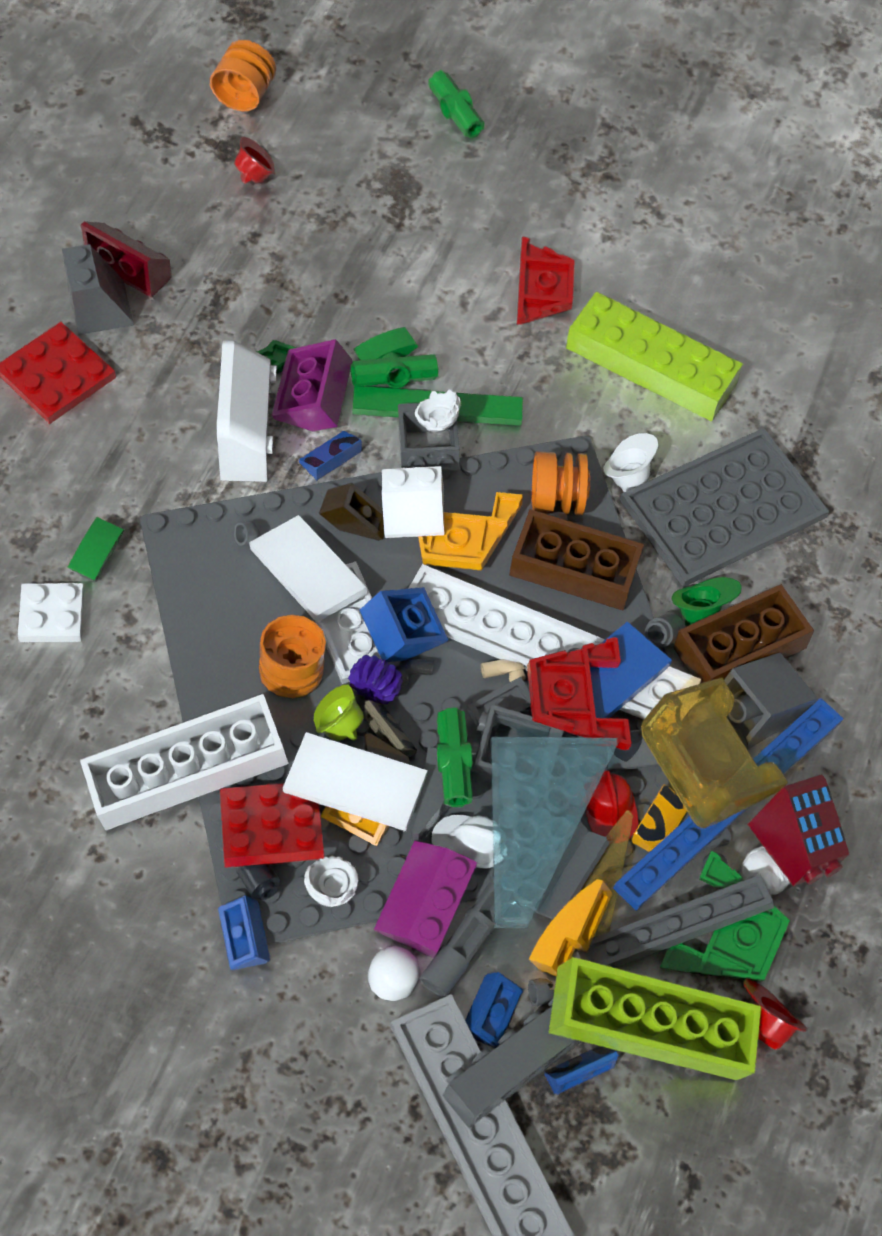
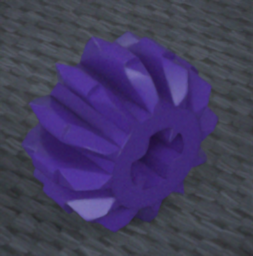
(375, 679)

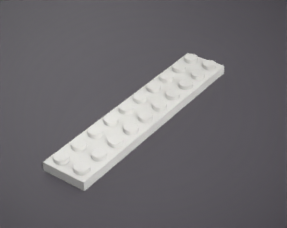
(521, 633)

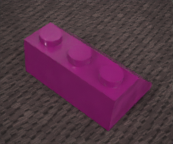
(313, 386)
(425, 897)

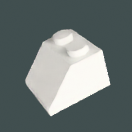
(413, 502)

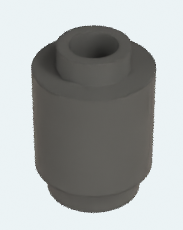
(664, 629)

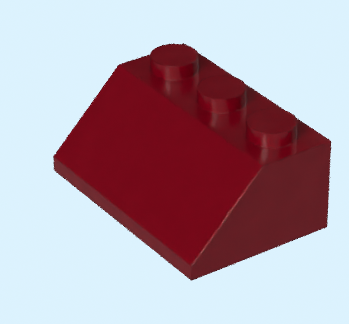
(130, 258)

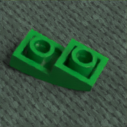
(392, 341)
(95, 548)

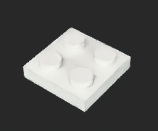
(51, 612)

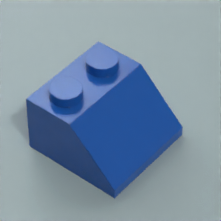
(403, 623)

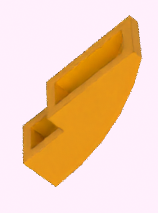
(571, 928)

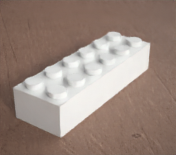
(183, 762)

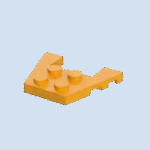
(470, 538)

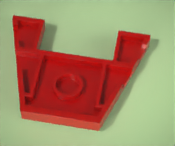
(564, 694)

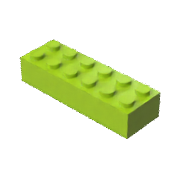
(653, 356)
(655, 1019)

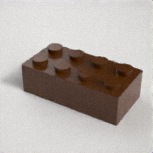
(576, 559)
(743, 634)

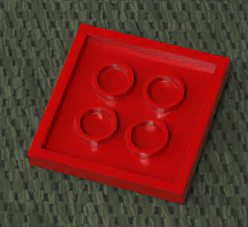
(55, 372)
(268, 826)

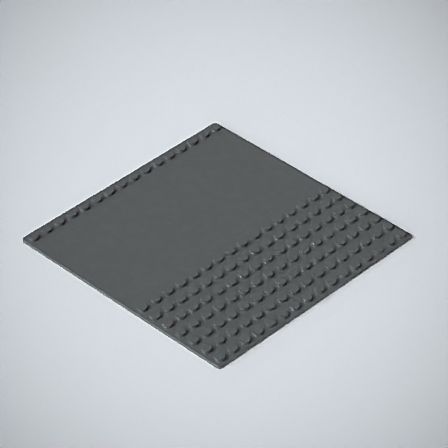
(222, 597)

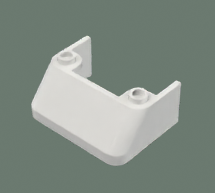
(243, 413)

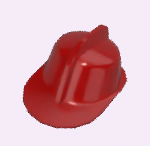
(253, 162)
(610, 803)
(776, 1022)

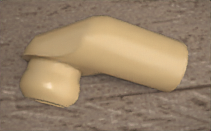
(503, 667)

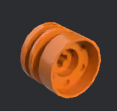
(243, 75)
(560, 483)
(292, 656)

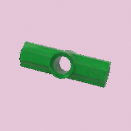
(456, 104)
(380, 370)
(454, 757)

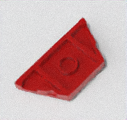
(544, 283)

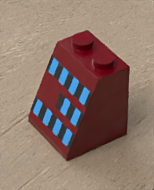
(802, 831)

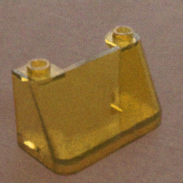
(705, 755)

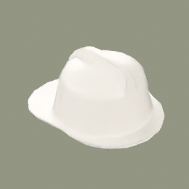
(631, 461)
(466, 836)

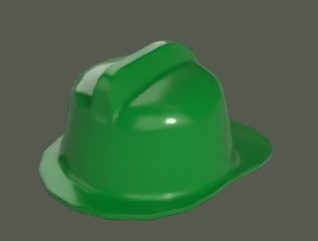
(705, 598)

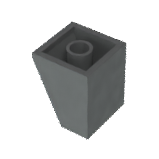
(95, 291)
(766, 697)

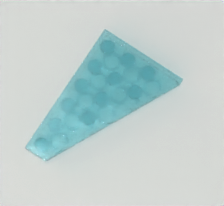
(536, 807)

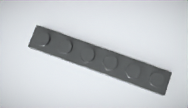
(680, 923)

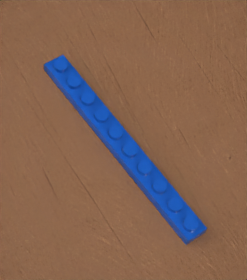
(689, 839)

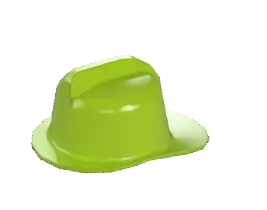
(338, 714)

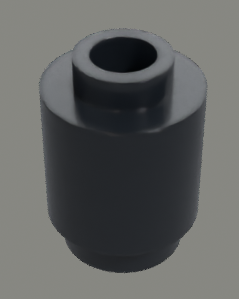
(259, 880)

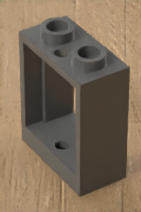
(445, 457)
(508, 718)

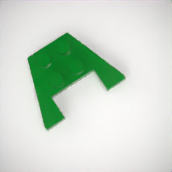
(736, 950)

